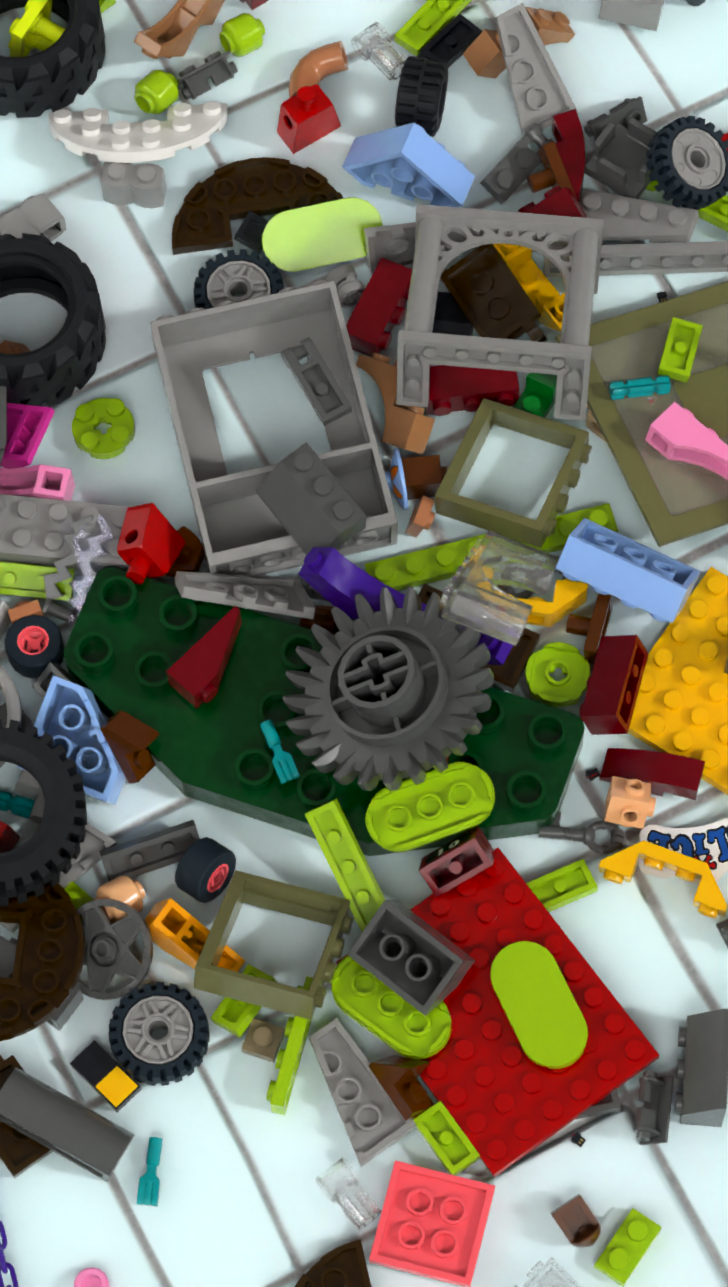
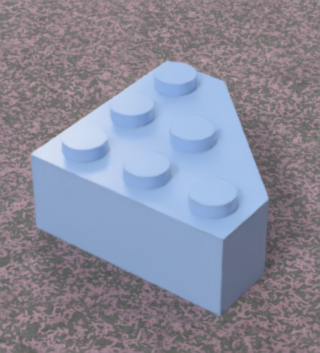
(410, 165)
(75, 721)

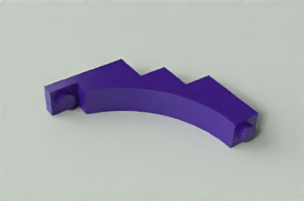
(341, 580)

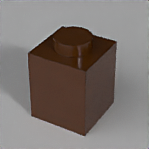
(423, 475)

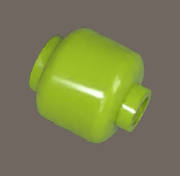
(242, 34)
(156, 92)

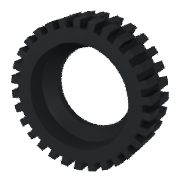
(63, 820)

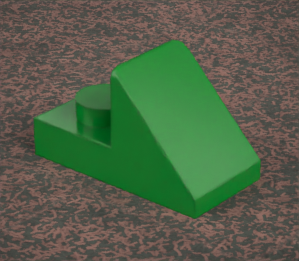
(538, 395)

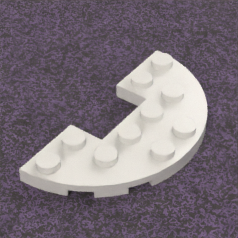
(137, 141)

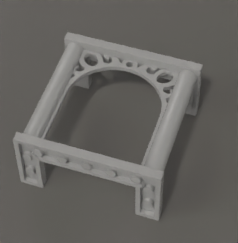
(480, 227)

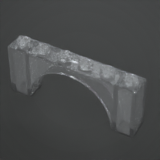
(481, 605)

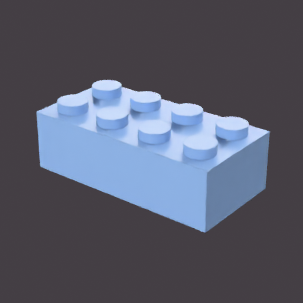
(627, 570)

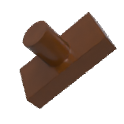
(554, 171)
(592, 627)

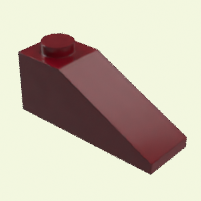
(202, 667)

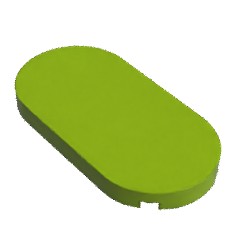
(319, 234)
(431, 810)
(539, 1005)
(388, 1014)

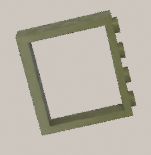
(487, 517)
(283, 899)

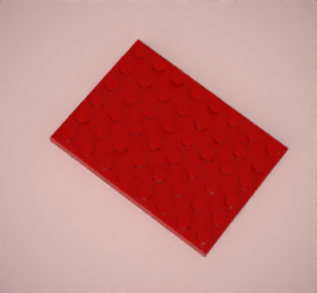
(482, 1071)

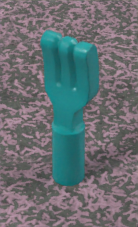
(282, 760)
(149, 1183)

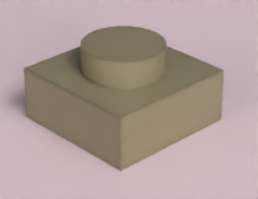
(263, 1040)

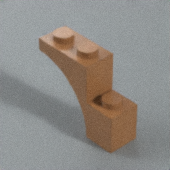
(176, 30)
(486, 53)
(404, 425)

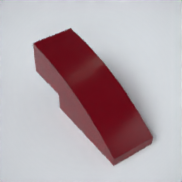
(571, 147)
(663, 770)

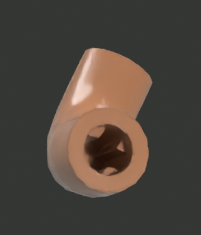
(318, 65)

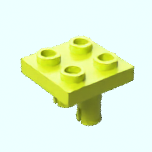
(34, 29)

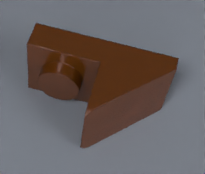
(128, 742)
(399, 1081)

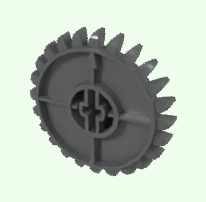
(389, 692)

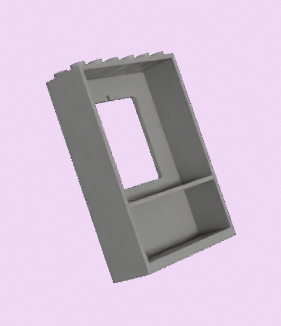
(231, 518)

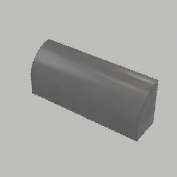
(62, 1124)

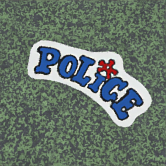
(703, 843)

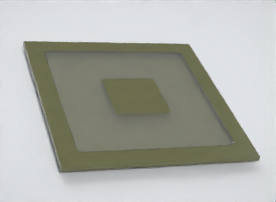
(671, 494)

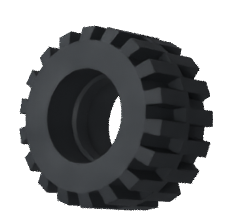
(422, 93)

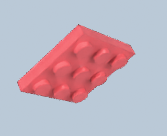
(432, 1224)

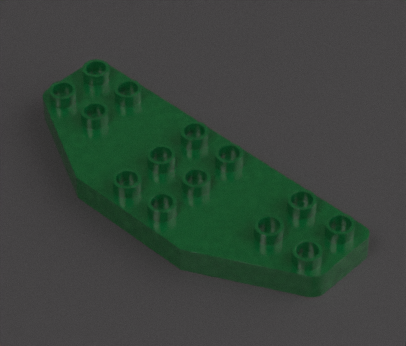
(218, 751)

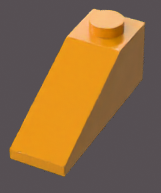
(184, 935)

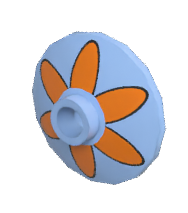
(396, 479)

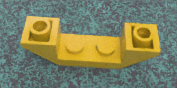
(535, 284)
(567, 598)
(623, 865)

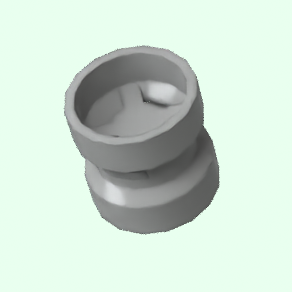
(347, 286)

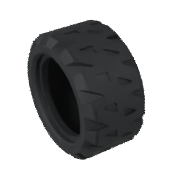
(59, 72)
(71, 357)

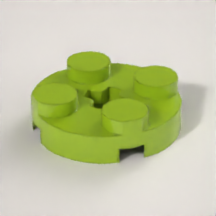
(100, 411)
(544, 687)

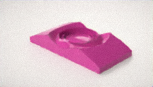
(24, 433)

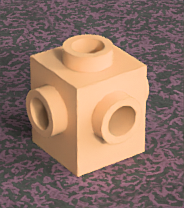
(629, 802)

